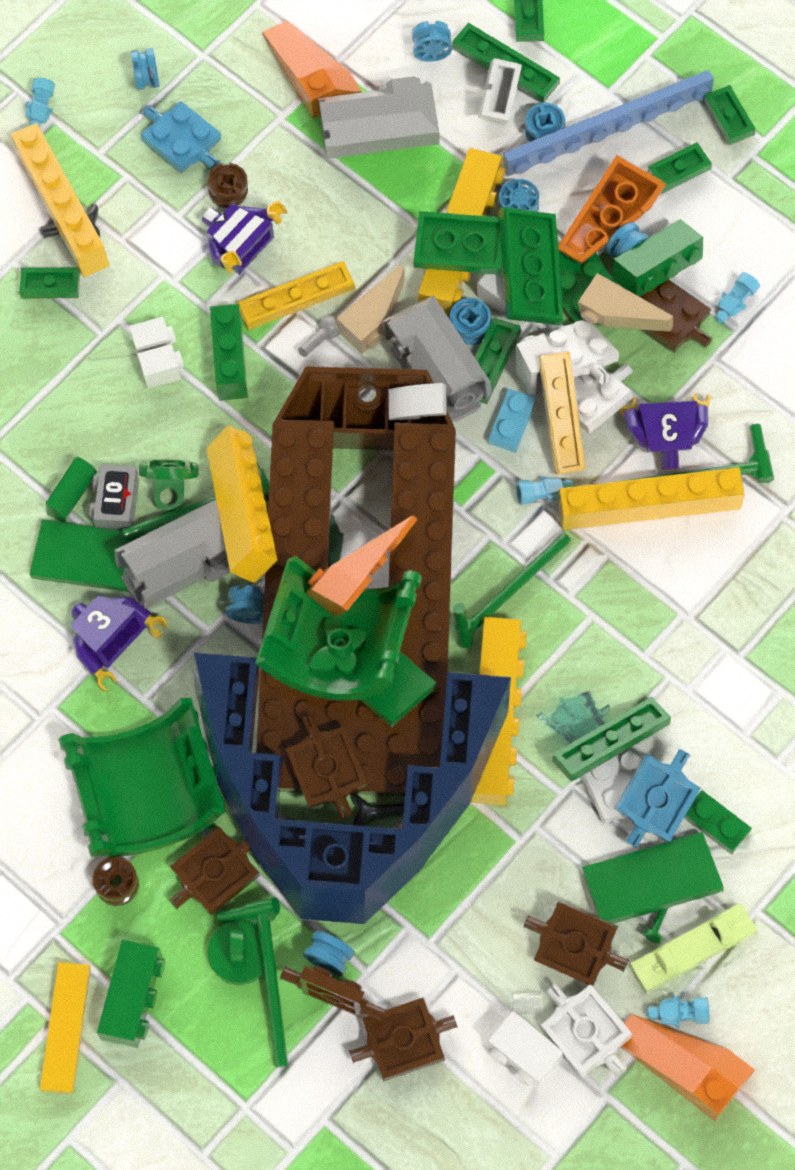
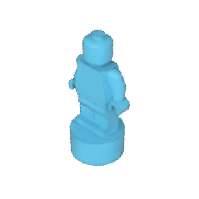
(37, 110)
(732, 303)
(545, 488)
(673, 1011)

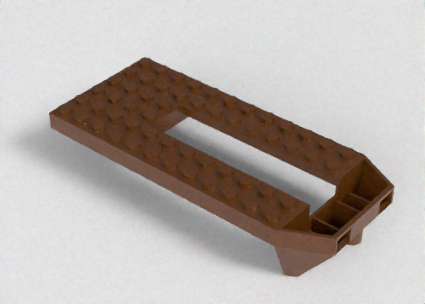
(314, 420)

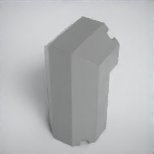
(378, 120)
(428, 341)
(174, 556)

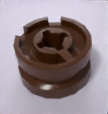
(223, 194)
(107, 872)

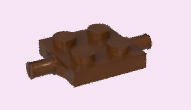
(687, 315)
(326, 767)
(213, 872)
(576, 943)
(342, 995)
(404, 1039)

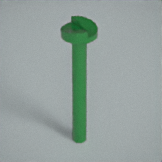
(653, 935)

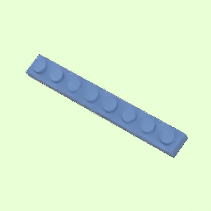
(607, 123)

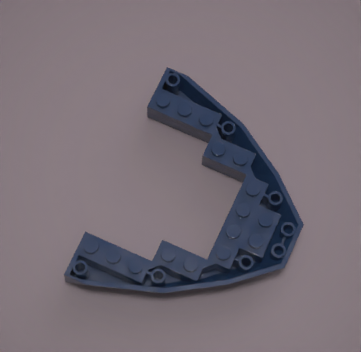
(342, 868)

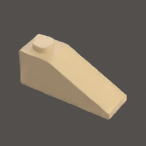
(619, 308)
(363, 320)

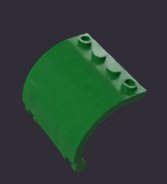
(298, 632)
(144, 784)

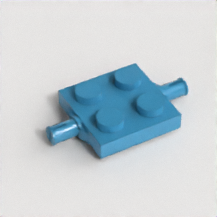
(181, 137)
(657, 798)

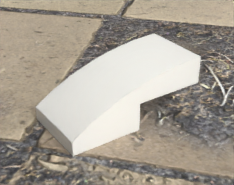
(417, 401)

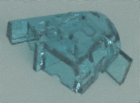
(575, 716)

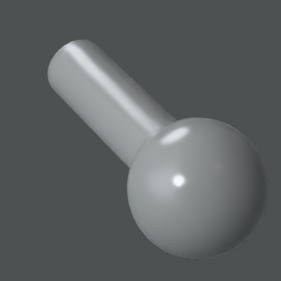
(327, 329)

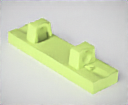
(693, 948)

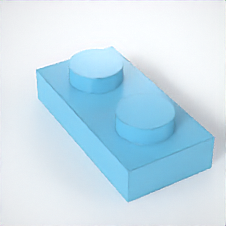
(512, 420)

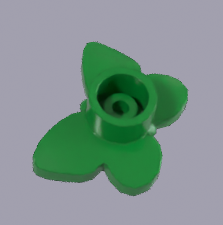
(339, 649)

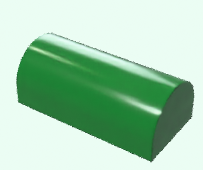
(70, 489)

